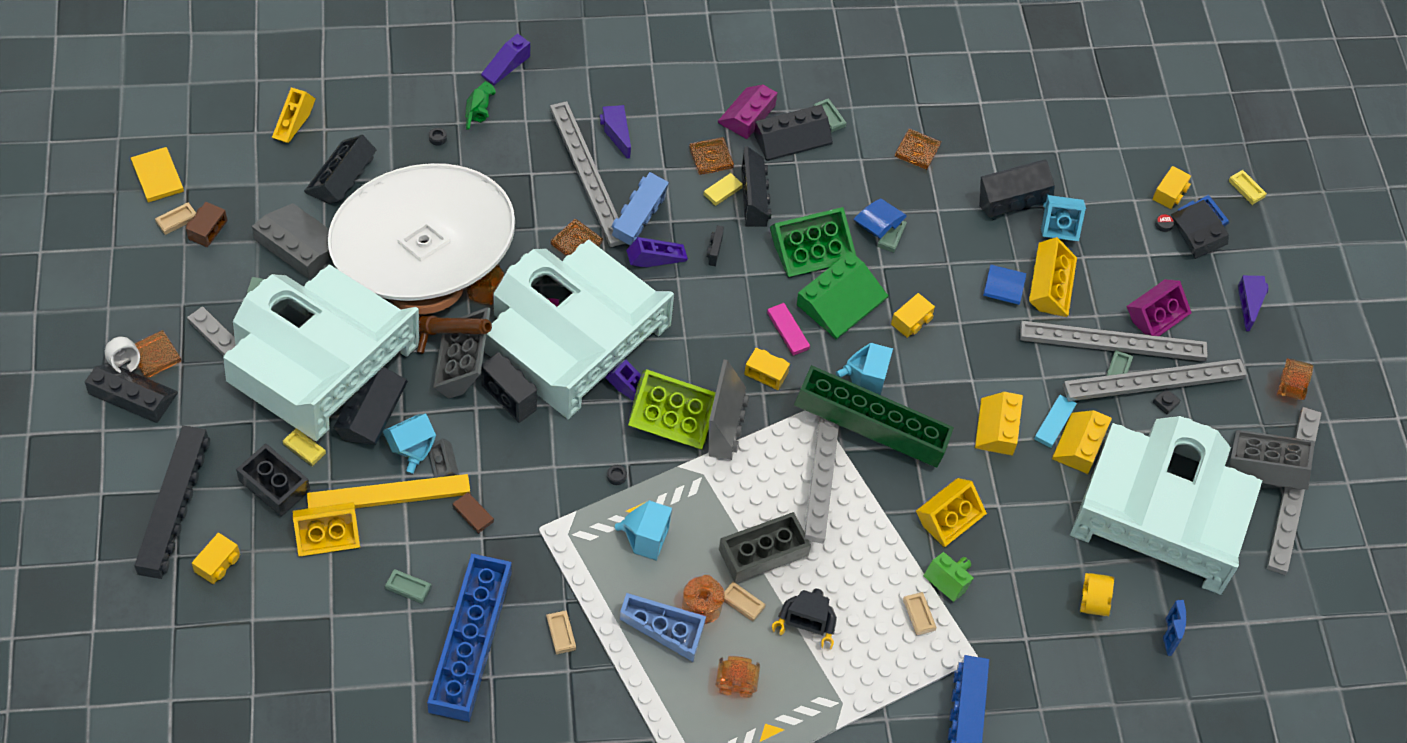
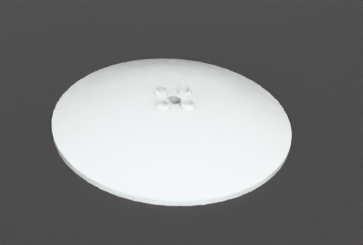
(448, 205)

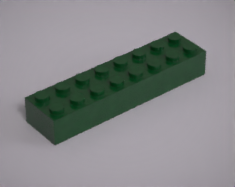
(874, 416)

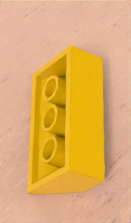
(1053, 278)

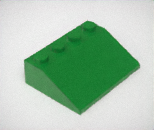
(812, 241)
(841, 295)

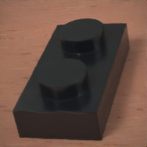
(716, 239)

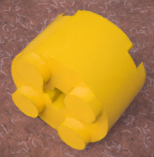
(1097, 594)

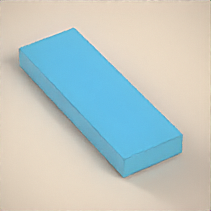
(1055, 421)

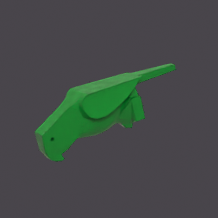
(478, 103)

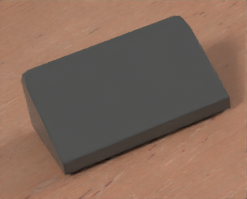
(443, 459)

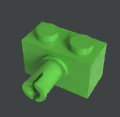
(949, 575)

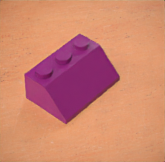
(749, 107)
(1160, 308)

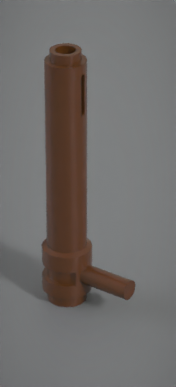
(432, 325)

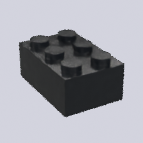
(509, 387)
(273, 479)

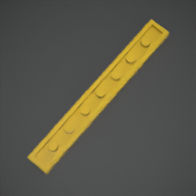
(393, 492)

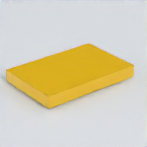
(157, 174)

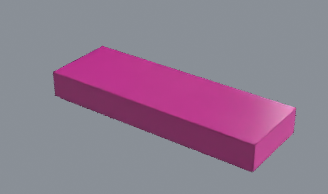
(788, 329)

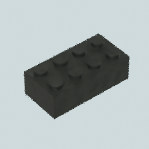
(764, 547)

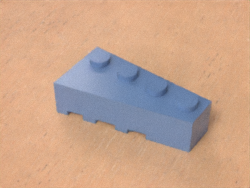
(640, 209)
(665, 624)

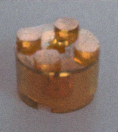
(484, 288)
(1295, 379)
(704, 597)
(737, 676)

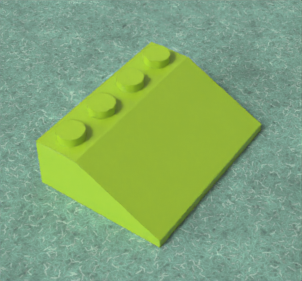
(672, 409)

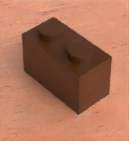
(206, 224)

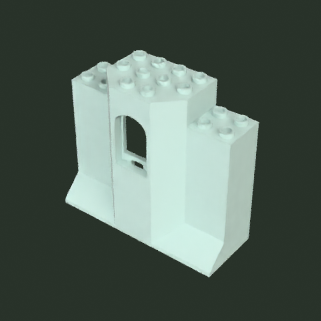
(583, 338)
(319, 366)
(1164, 515)

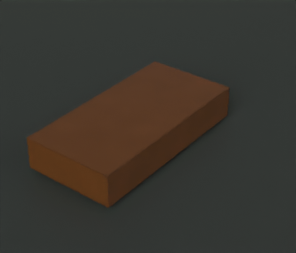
(473, 512)

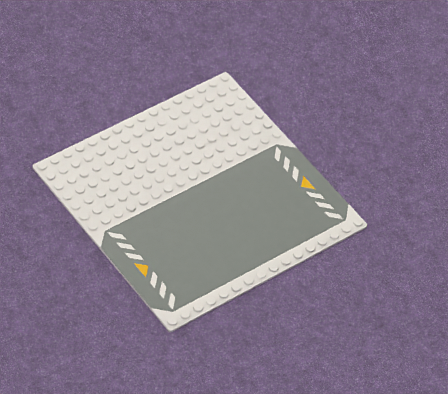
(800, 686)

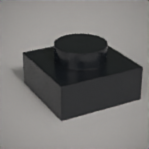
(1166, 401)

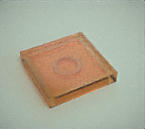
(918, 149)
(711, 156)
(573, 236)
(156, 354)

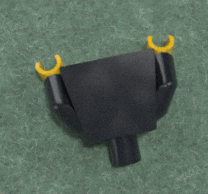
(809, 612)

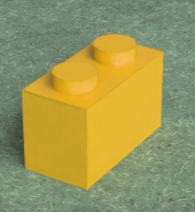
(1172, 187)
(913, 315)
(767, 368)
(216, 558)

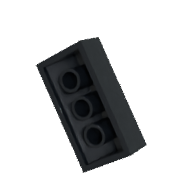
(793, 132)
(341, 169)
(1016, 188)
(755, 189)
(130, 391)
(370, 408)

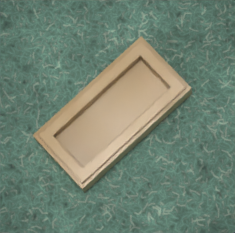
(175, 218)
(743, 601)
(919, 613)
(561, 632)

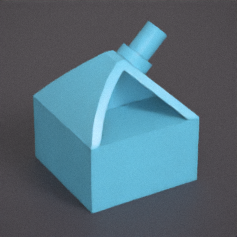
(1063, 218)
(868, 367)
(411, 439)
(647, 528)

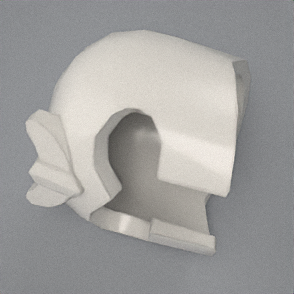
(120, 351)

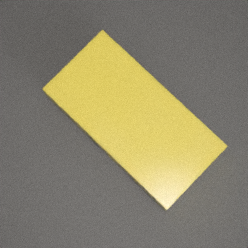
(1247, 187)
(723, 189)
(304, 447)

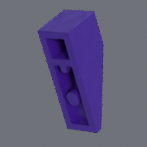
(507, 59)
(616, 127)
(651, 252)
(1252, 293)
(624, 378)

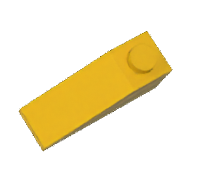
(294, 114)

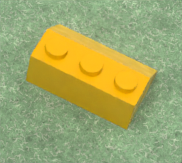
(999, 423)
(1082, 439)
(952, 511)
(326, 529)

